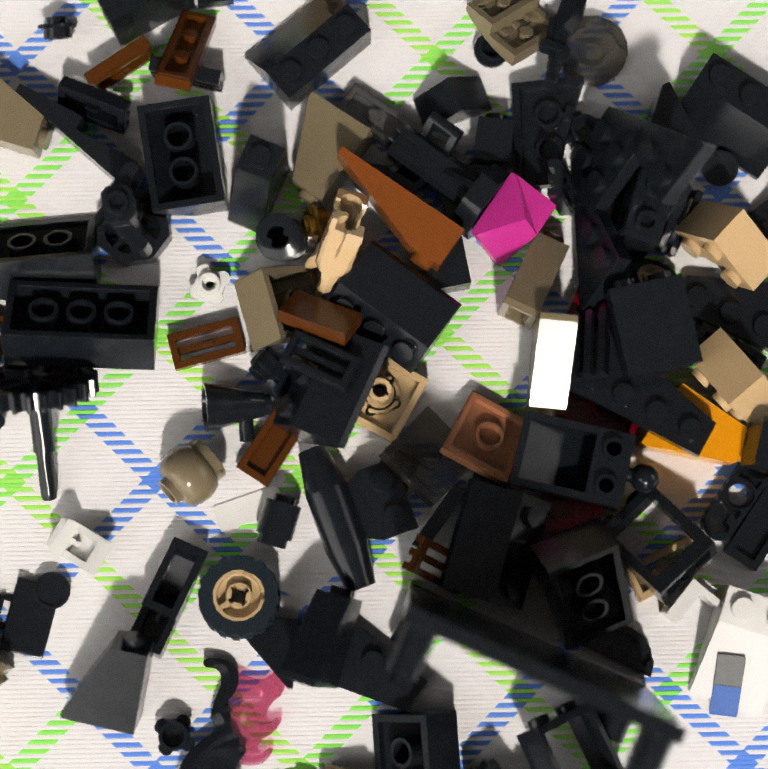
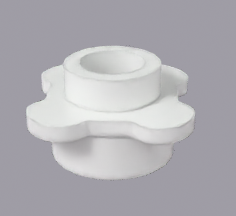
(212, 294)

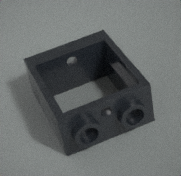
(681, 568)
(586, 728)

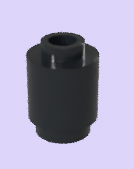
(278, 521)

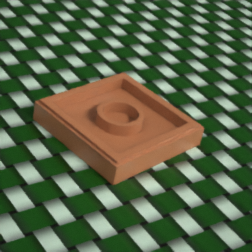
(484, 438)

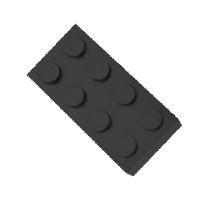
(80, 325)

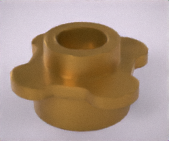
(315, 222)

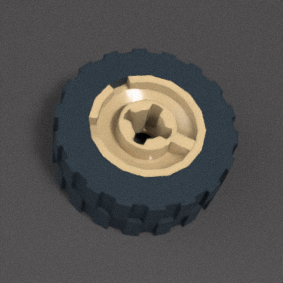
(233, 618)

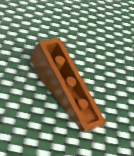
(414, 222)

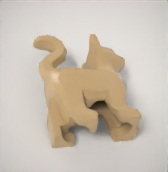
(340, 240)

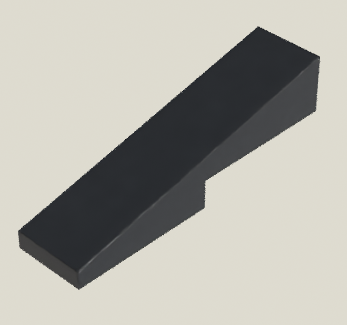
(73, 128)

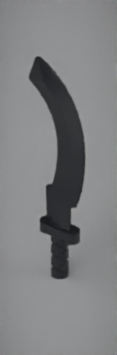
(555, 44)

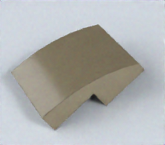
(510, 26)

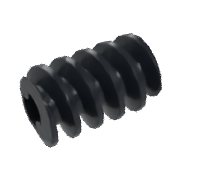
(270, 247)

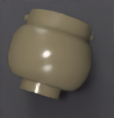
(190, 473)

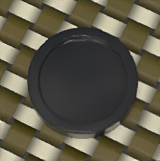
(720, 168)
(51, 590)

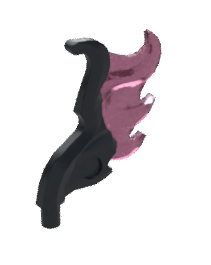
(238, 720)

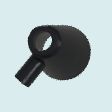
(233, 405)

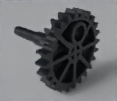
(37, 392)

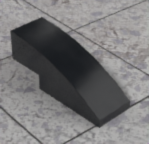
(169, 593)

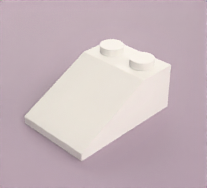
(736, 629)

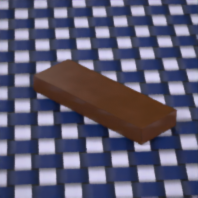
(185, 50)

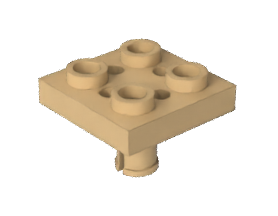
(406, 388)

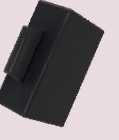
(26, 623)

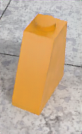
(723, 444)

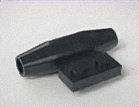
(352, 512)

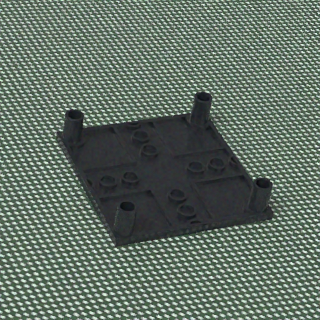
(620, 699)

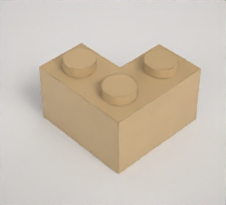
(727, 239)
(738, 381)

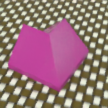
(512, 219)

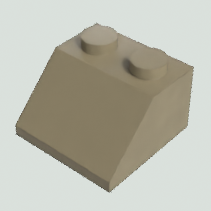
(263, 295)

